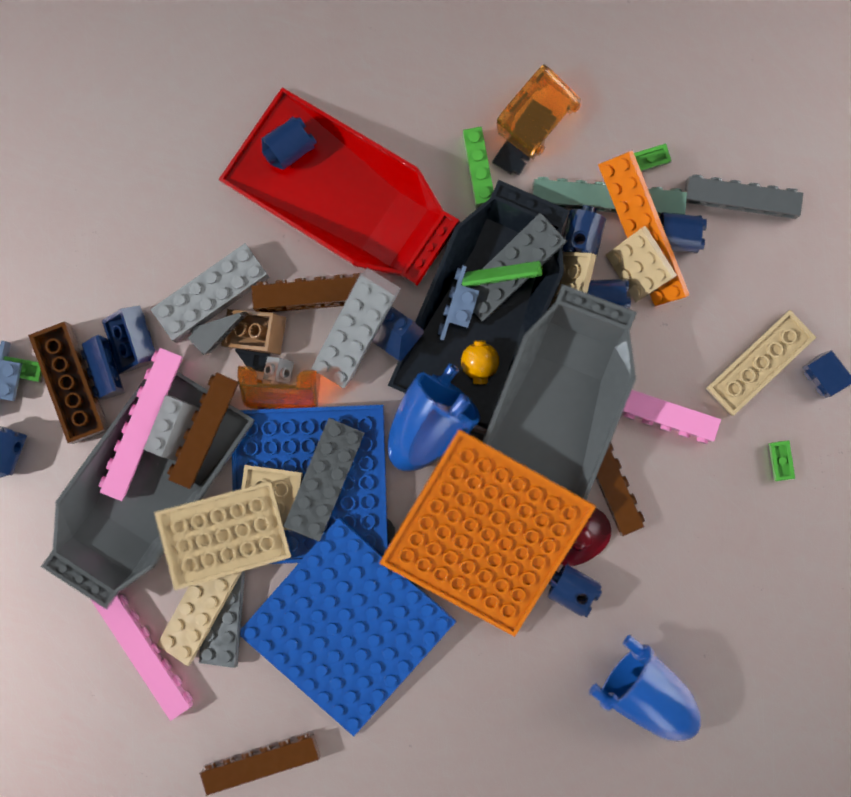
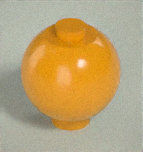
(480, 361)

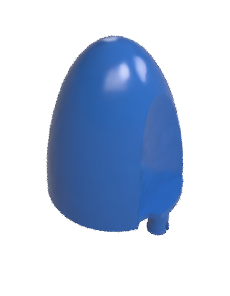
(429, 420)
(649, 694)

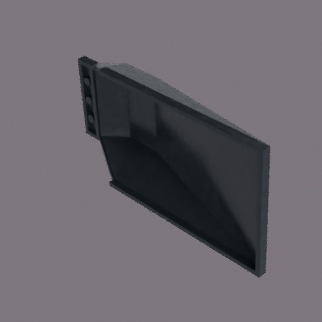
(475, 245)

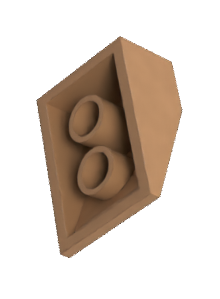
(257, 332)

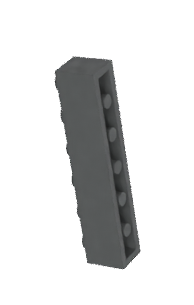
(743, 197)

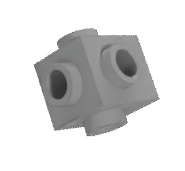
(278, 370)

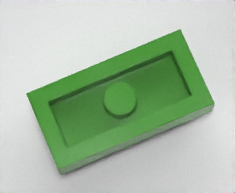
(653, 157)
(30, 369)
(781, 460)

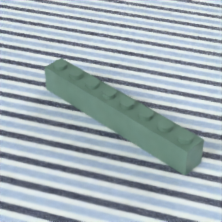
(579, 193)

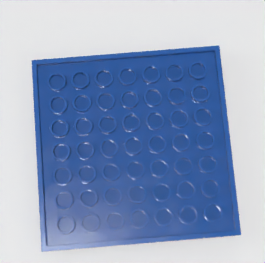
(287, 442)
(346, 627)

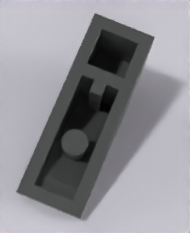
(210, 335)

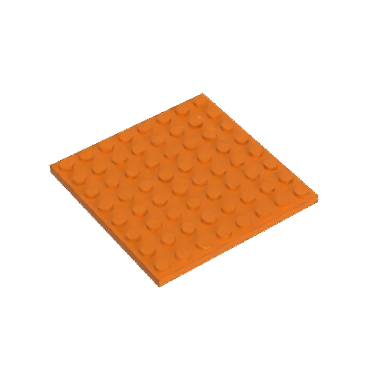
(487, 533)

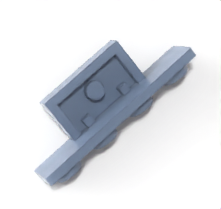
(461, 304)
(9, 374)

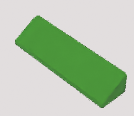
(502, 274)

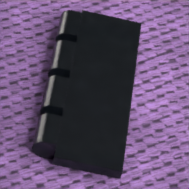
(510, 159)

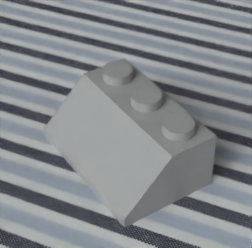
(170, 427)

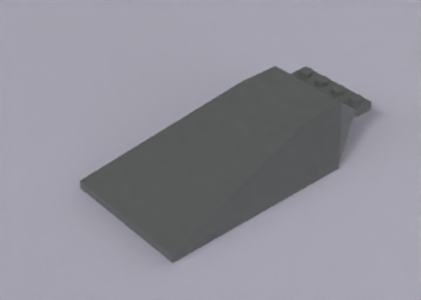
(567, 390)
(111, 542)

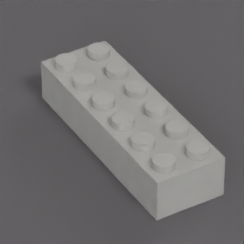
(209, 293)
(355, 327)

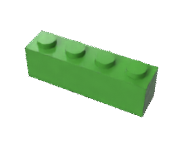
(478, 165)

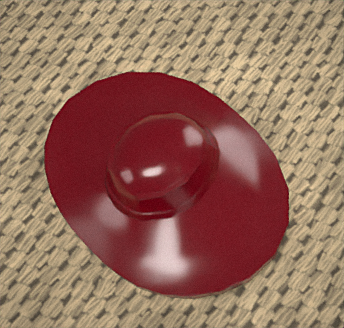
(590, 540)

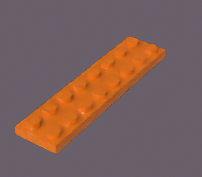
(637, 211)

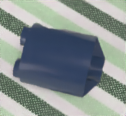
(287, 143)
(584, 226)
(684, 231)
(611, 290)
(10, 449)
(567, 586)

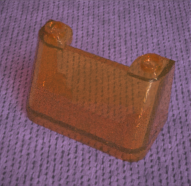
(537, 111)
(278, 396)

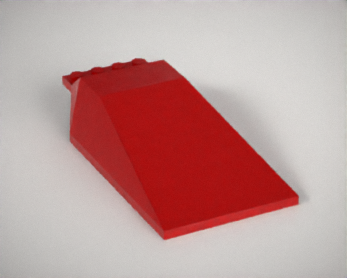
(344, 193)

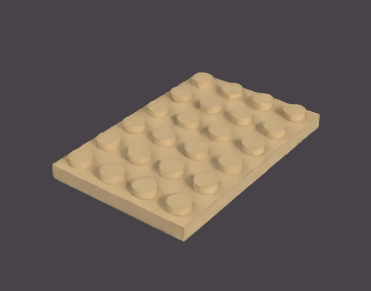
(222, 535)

